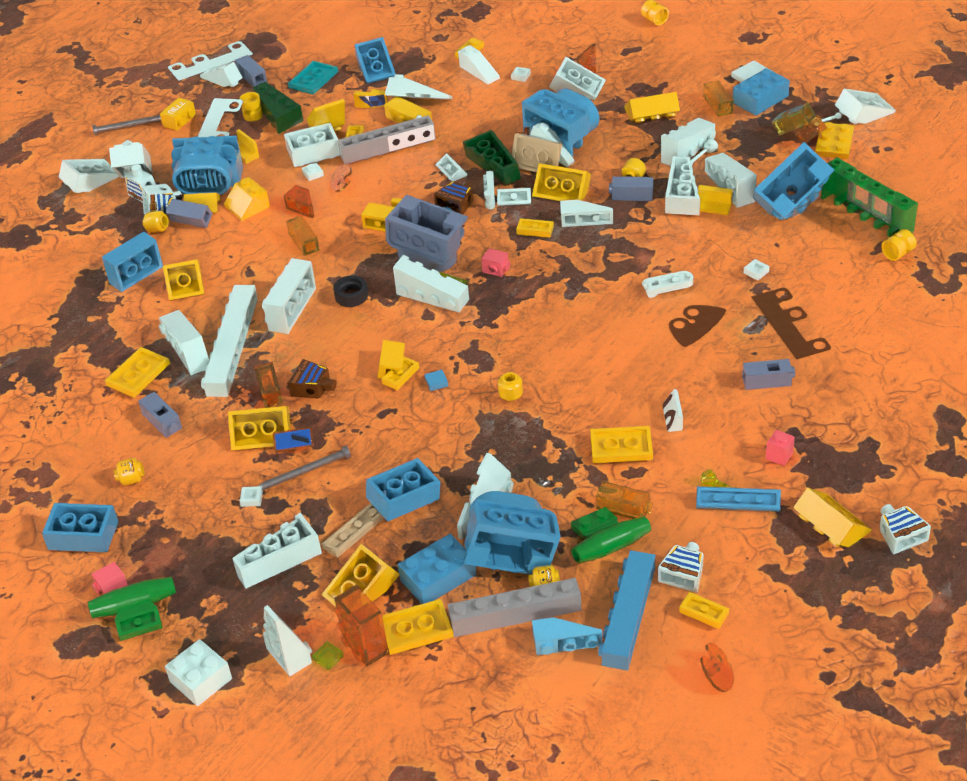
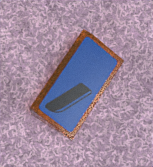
(293, 439)

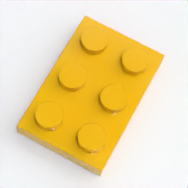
(835, 141)
(137, 372)
(621, 444)
(416, 626)

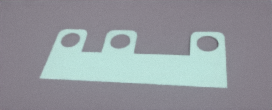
(206, 64)
(214, 116)

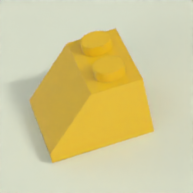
(247, 199)
(183, 279)

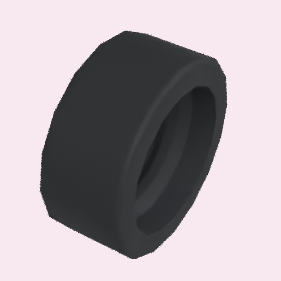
(353, 299)

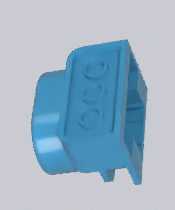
(565, 112)
(206, 164)
(801, 173)
(510, 533)

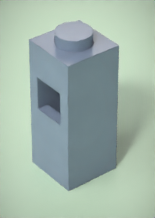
(251, 70)
(632, 188)
(189, 213)
(767, 374)
(160, 414)

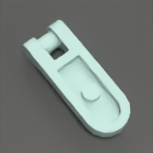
(489, 190)
(667, 283)

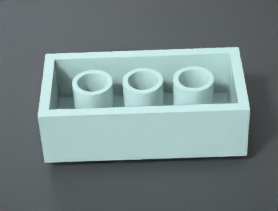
(289, 296)

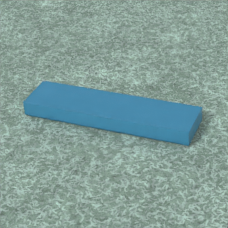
(738, 499)

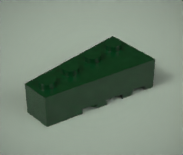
(278, 107)
(492, 155)

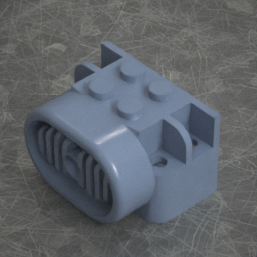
(425, 233)

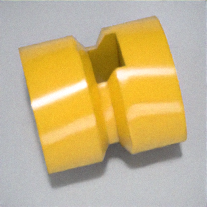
(654, 12)
(251, 106)
(898, 245)

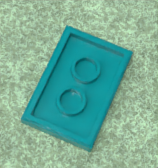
(313, 77)

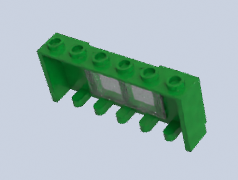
(871, 197)

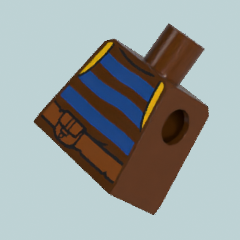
(455, 196)
(310, 380)

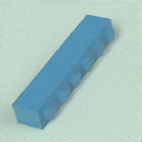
(628, 610)

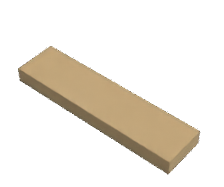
(352, 531)

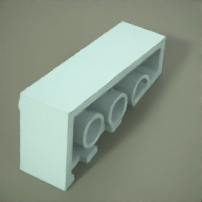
(686, 140)
(732, 175)
(681, 189)
(429, 286)
(185, 341)
(277, 552)

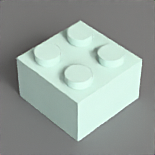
(198, 672)

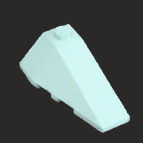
(405, 87)
(492, 478)
(285, 644)

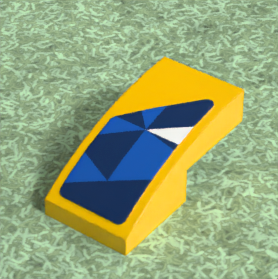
(371, 99)

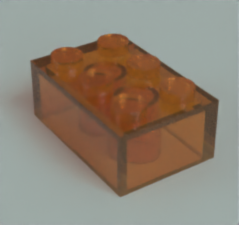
(361, 625)

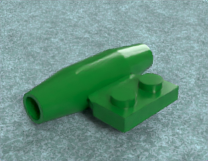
(605, 535)
(134, 606)

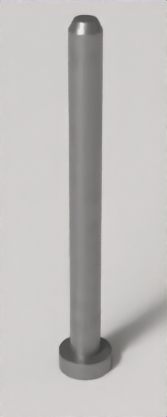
(120, 125)
(344, 452)

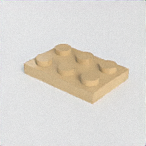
(531, 151)

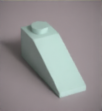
(476, 64)
(223, 75)
(544, 132)
(584, 213)

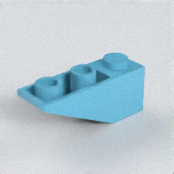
(559, 635)

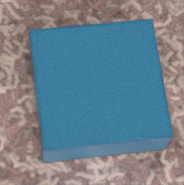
(436, 380)

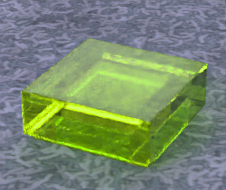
(328, 655)

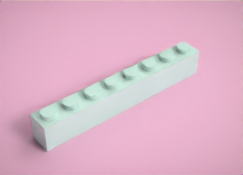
(230, 341)

